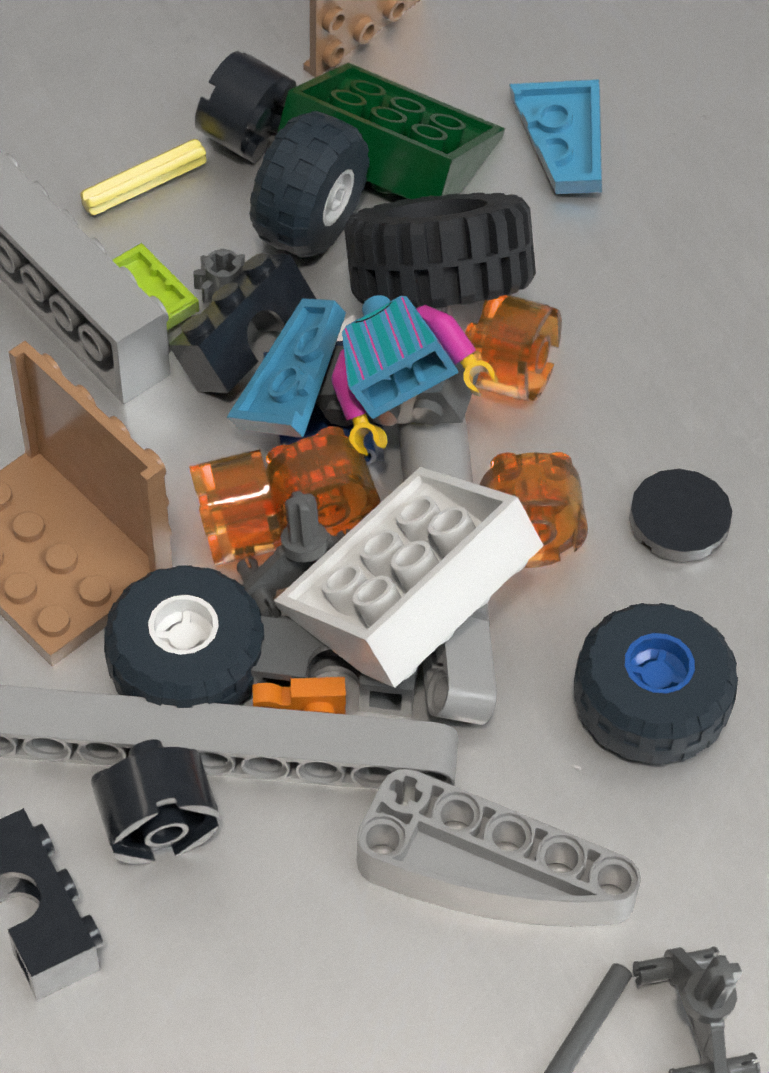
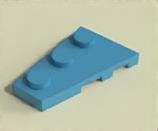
(564, 131)
(292, 372)

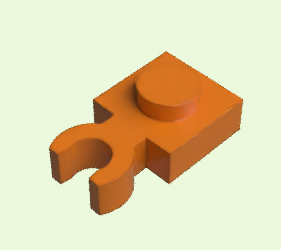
(305, 694)

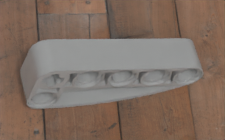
(476, 877)

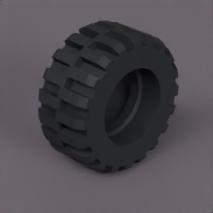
(441, 249)

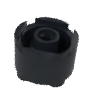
(243, 105)
(155, 802)

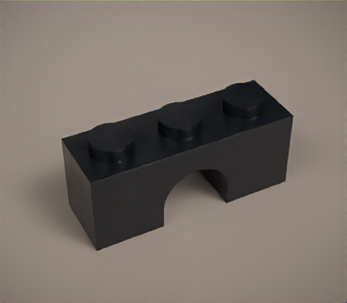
(216, 343)
(55, 942)

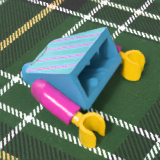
(396, 356)

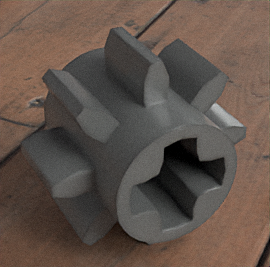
(217, 271)

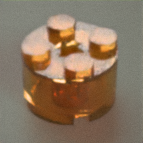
(516, 342)
(328, 470)
(550, 496)
(236, 507)

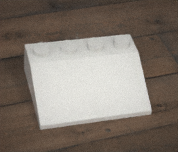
(411, 573)

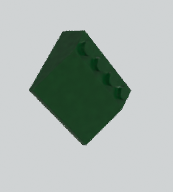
(412, 139)

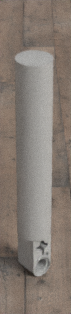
(461, 670)

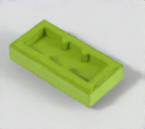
(159, 282)

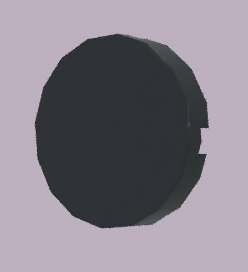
(680, 514)

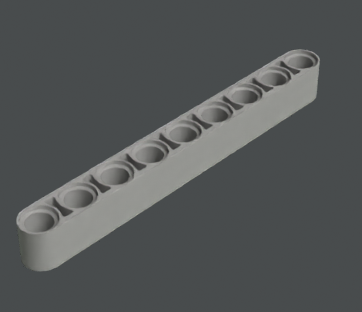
(227, 737)

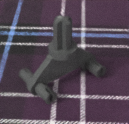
(301, 546)
(708, 997)

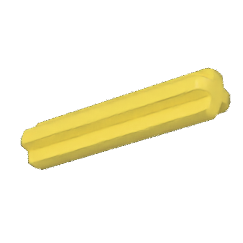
(143, 177)

